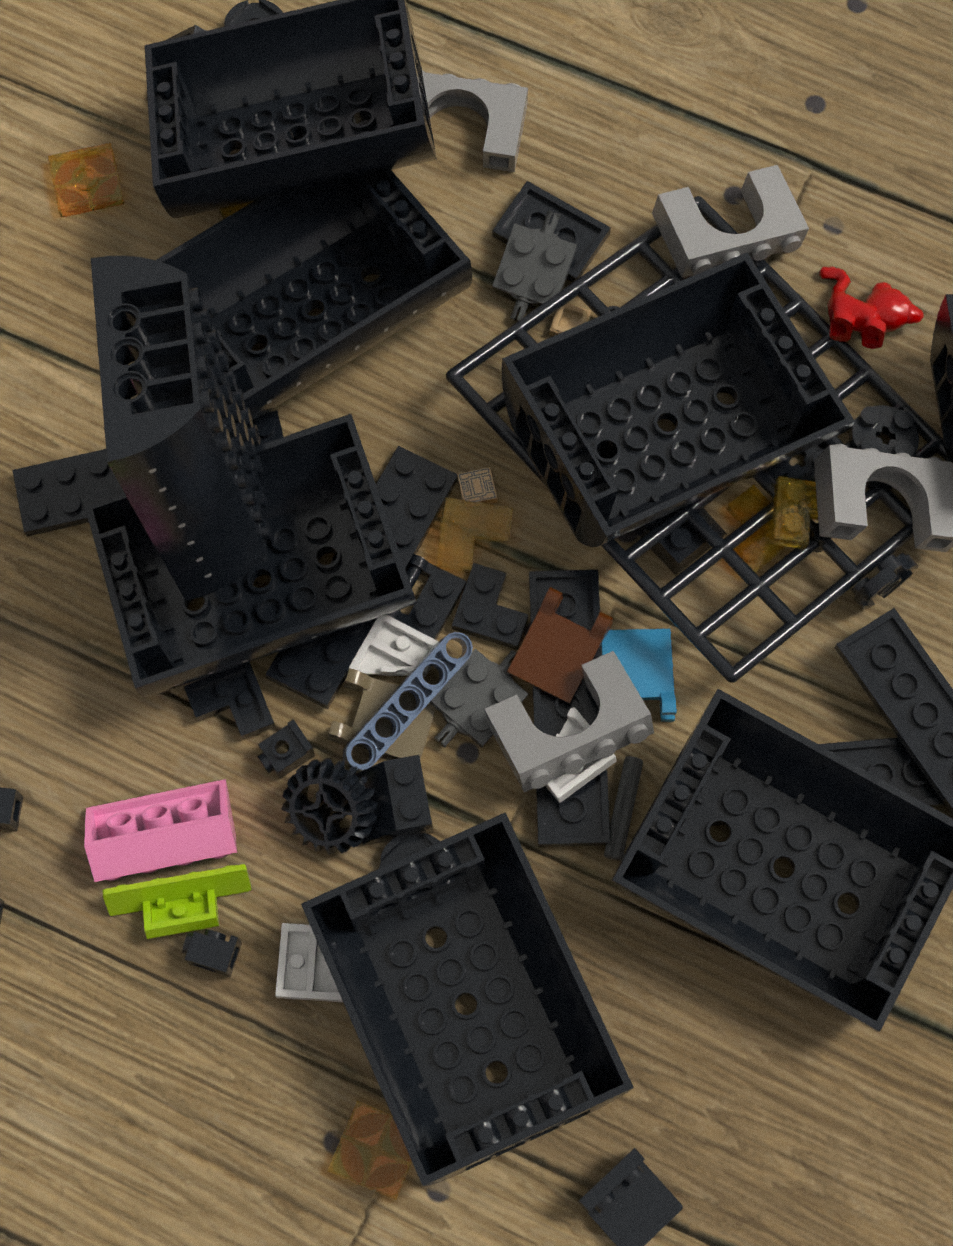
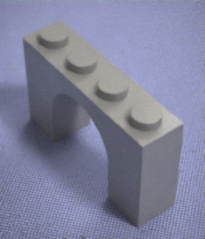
(499, 105)
(700, 246)
(923, 482)
(542, 757)

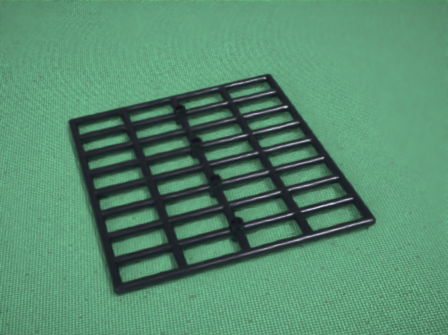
(720, 547)

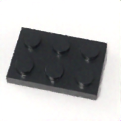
(574, 226)

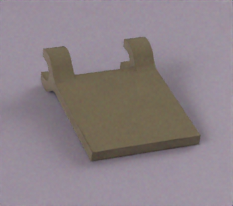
(374, 694)

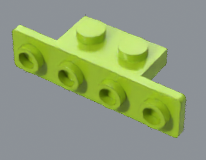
(179, 901)

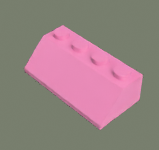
(159, 831)

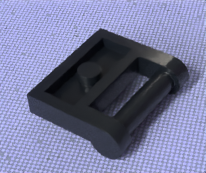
(434, 601)

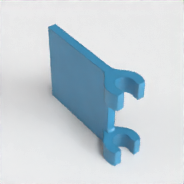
(649, 664)

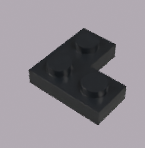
(482, 616)
(232, 690)

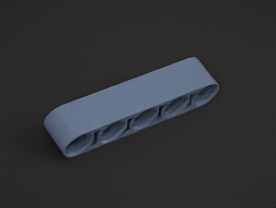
(421, 691)

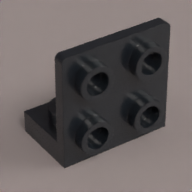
(630, 1202)

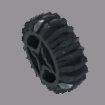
(338, 795)

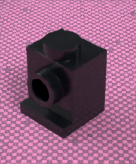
(298, 753)
(212, 951)

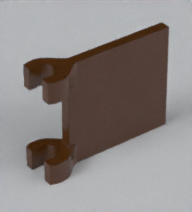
(557, 649)

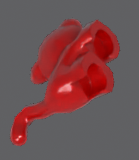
(883, 312)

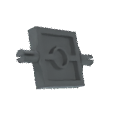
(534, 265)
(469, 692)

